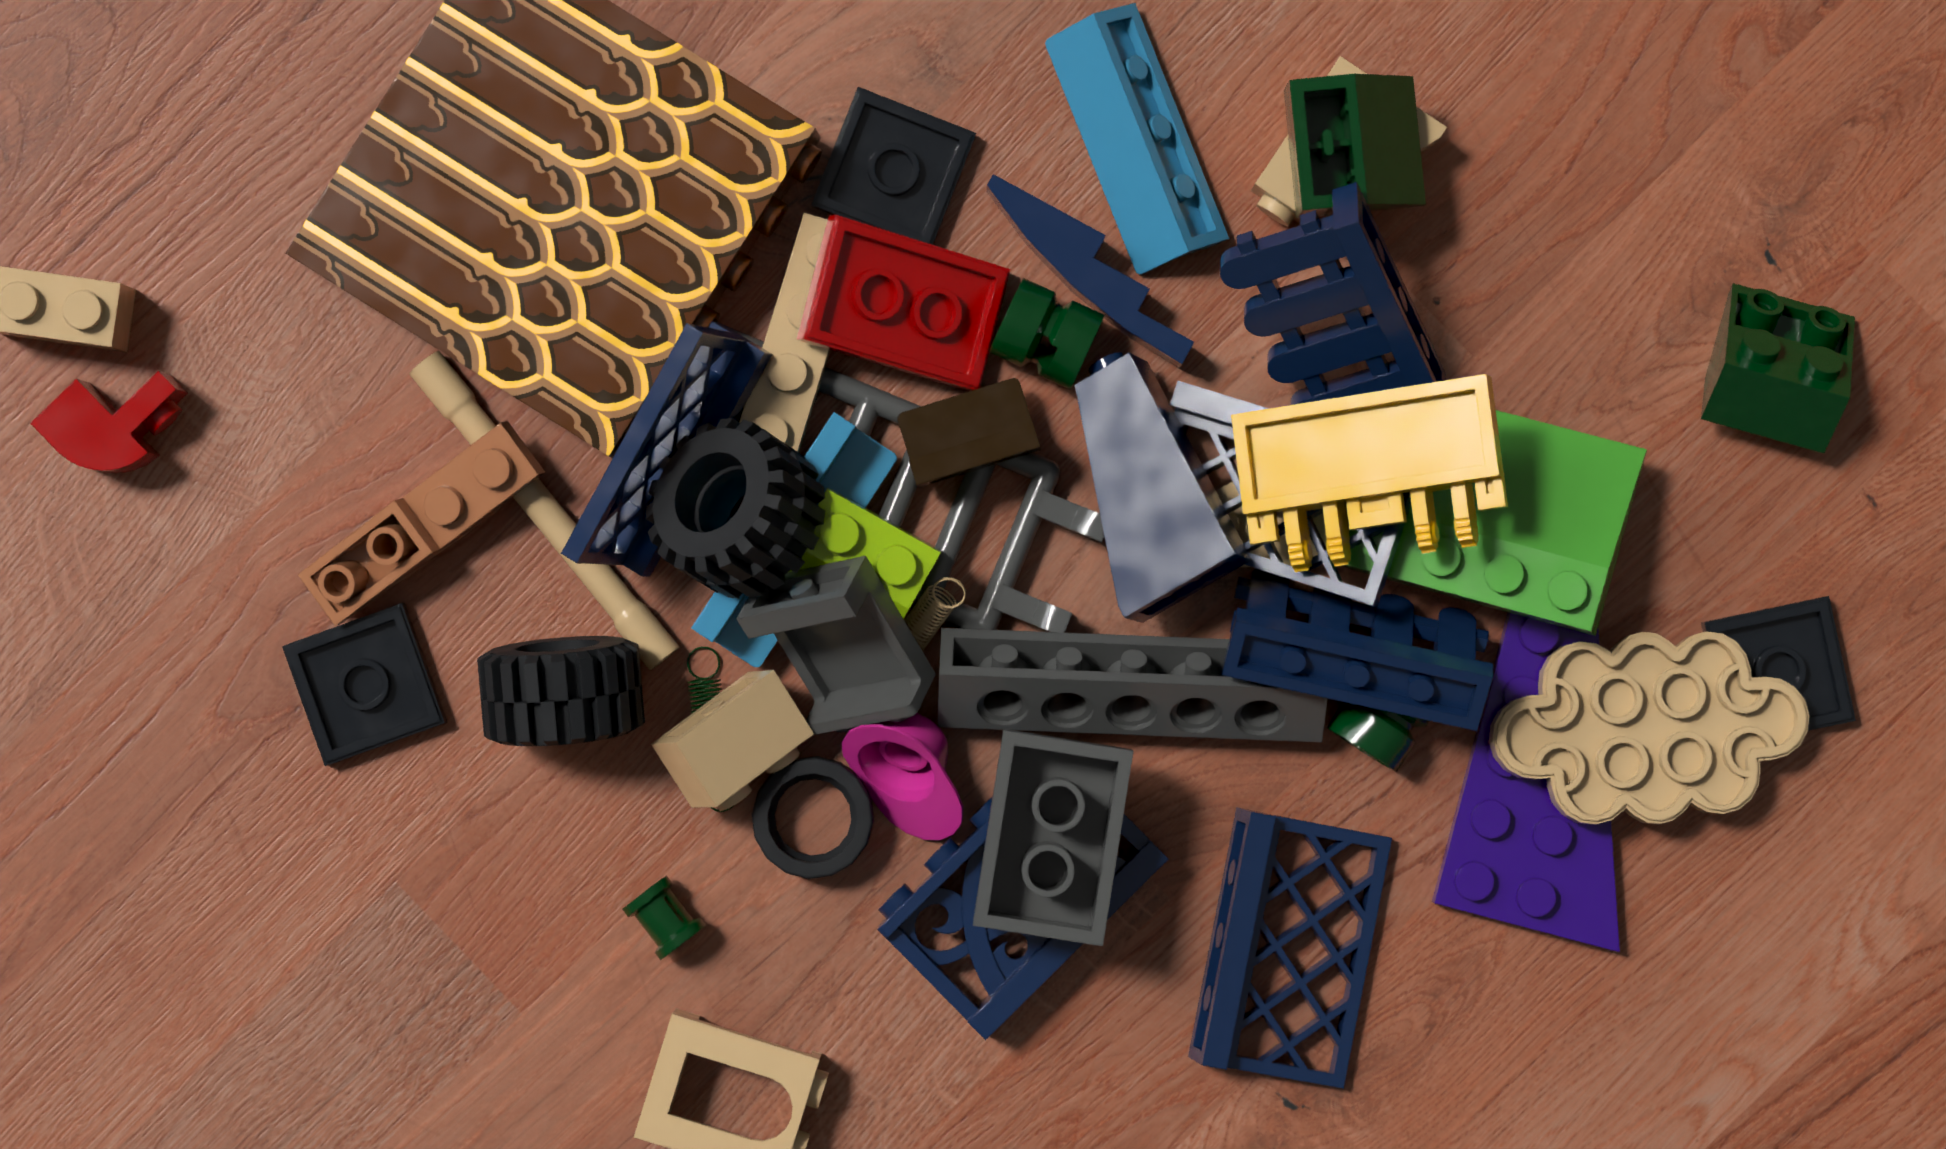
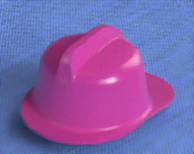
(907, 775)

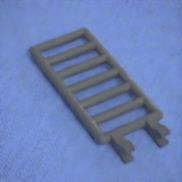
(1036, 505)

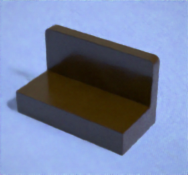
(968, 432)

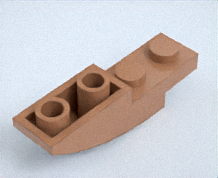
(421, 523)

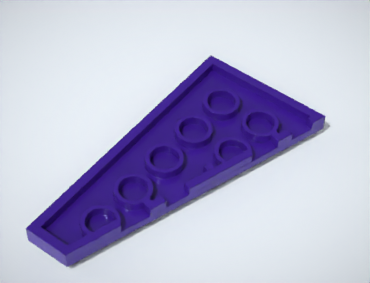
(1507, 842)

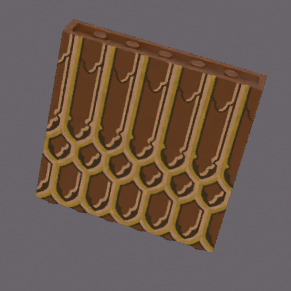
(556, 201)

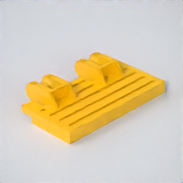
(1368, 455)

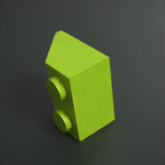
(894, 553)

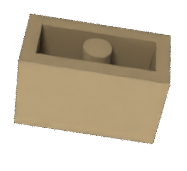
(65, 309)
(733, 741)

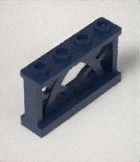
(1004, 978)

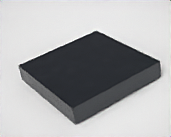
(893, 167)
(1799, 647)
(364, 684)

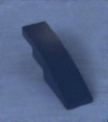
(1070, 253)

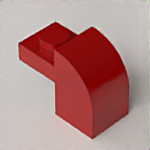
(109, 440)

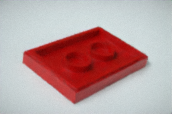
(903, 303)

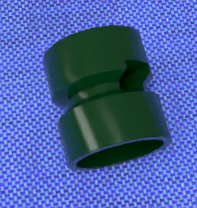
(1046, 333)
(1376, 732)

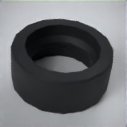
(821, 864)

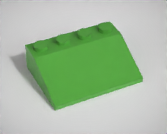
(1552, 544)

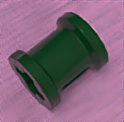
(663, 917)

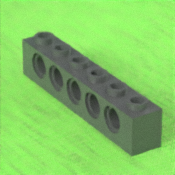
(1112, 687)

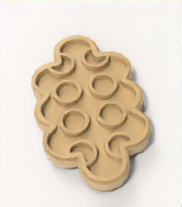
(1649, 728)

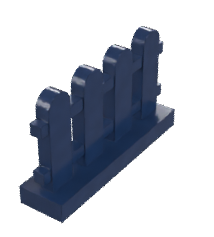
(1368, 280)
(1357, 668)

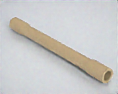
(629, 615)

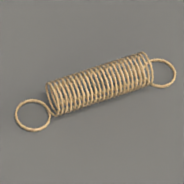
(922, 623)

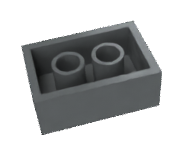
(1052, 837)

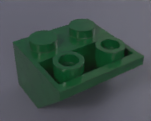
(1351, 133)
(1779, 368)

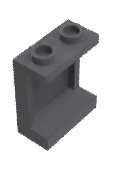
(844, 644)

